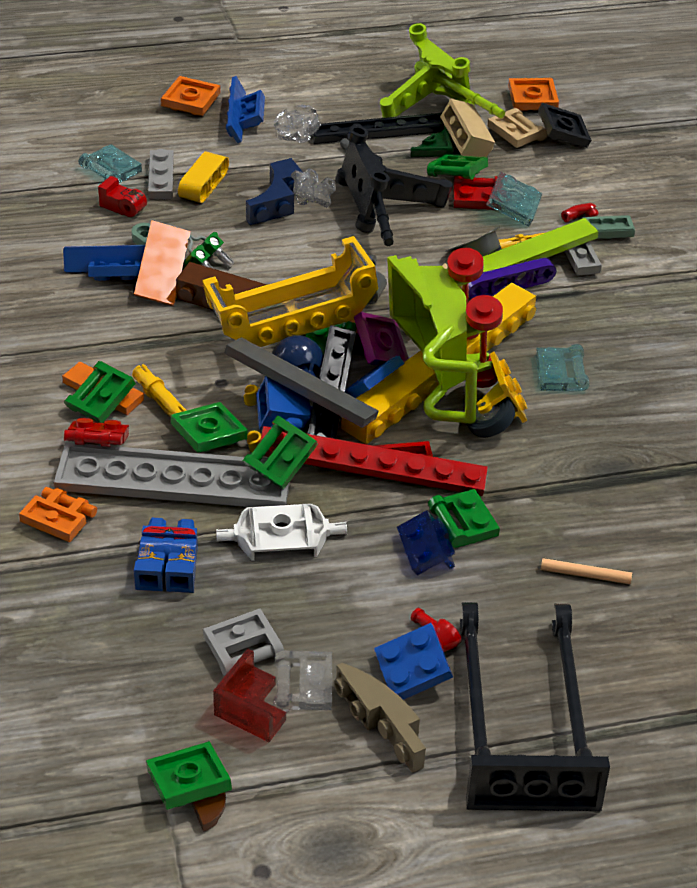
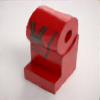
(120, 198)

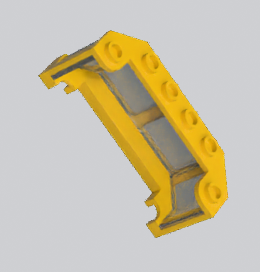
(297, 303)

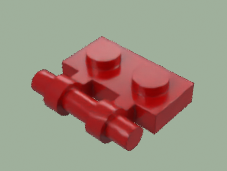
(106, 433)

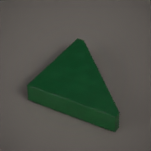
(434, 145)

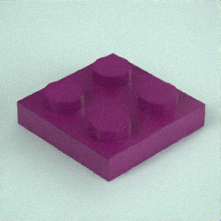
(380, 338)

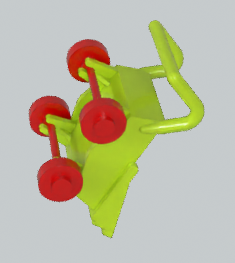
(441, 320)

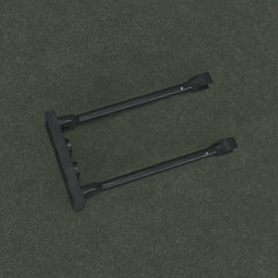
(528, 780)

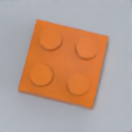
(532, 92)
(190, 95)

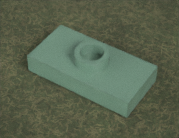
(613, 226)

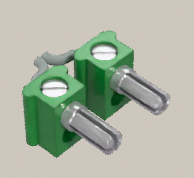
(209, 247)

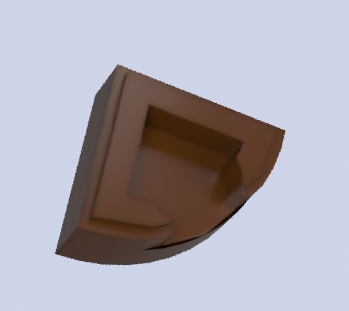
(209, 810)

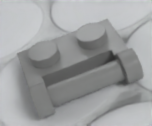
(240, 634)

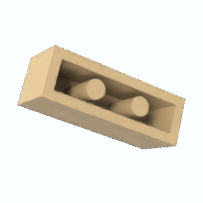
(467, 129)

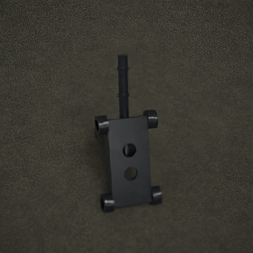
(376, 182)

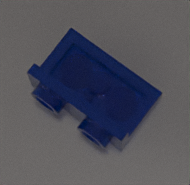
(426, 543)

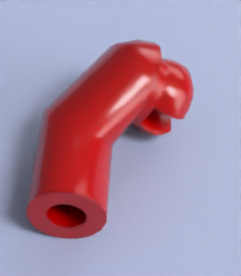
(575, 211)

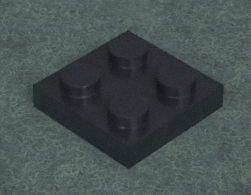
(564, 125)

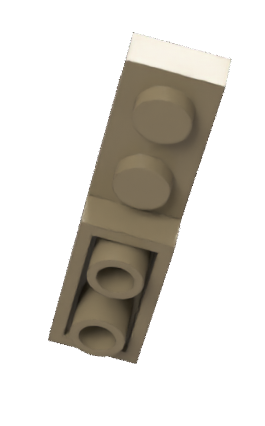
(381, 707)

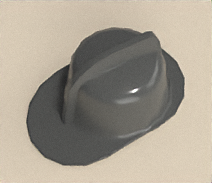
(484, 245)

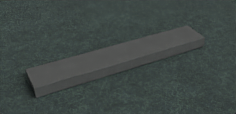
(301, 382)

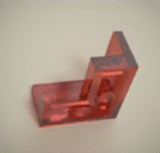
(241, 698)

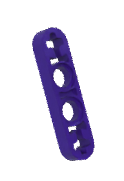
(537, 273)

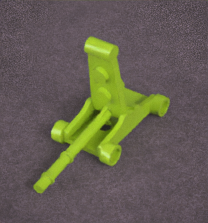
(434, 75)

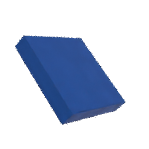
(374, 377)

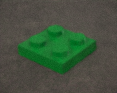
(209, 427)
(188, 775)

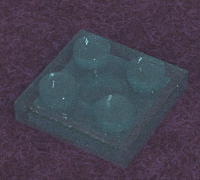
(514, 199)

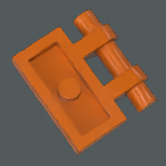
(55, 519)

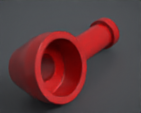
(446, 632)

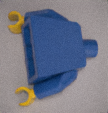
(273, 401)

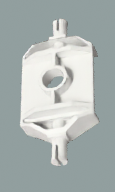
(258, 531)

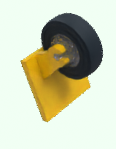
(495, 409)

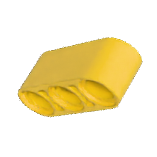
(203, 177)

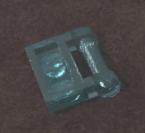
(111, 162)
(553, 370)

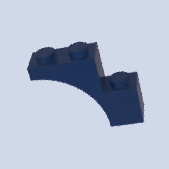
(278, 198)

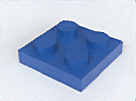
(413, 662)

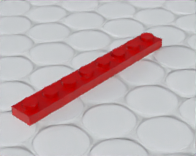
(392, 464)

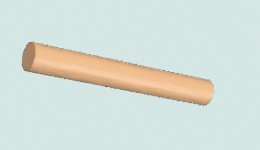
(586, 571)

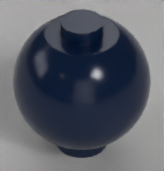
(301, 353)

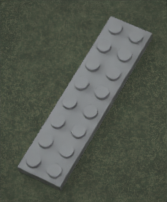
(165, 476)

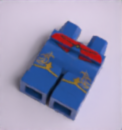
(167, 554)

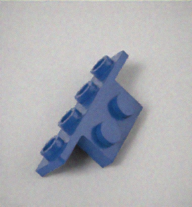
(244, 109)
(104, 260)

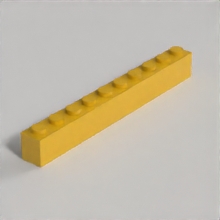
(415, 380)

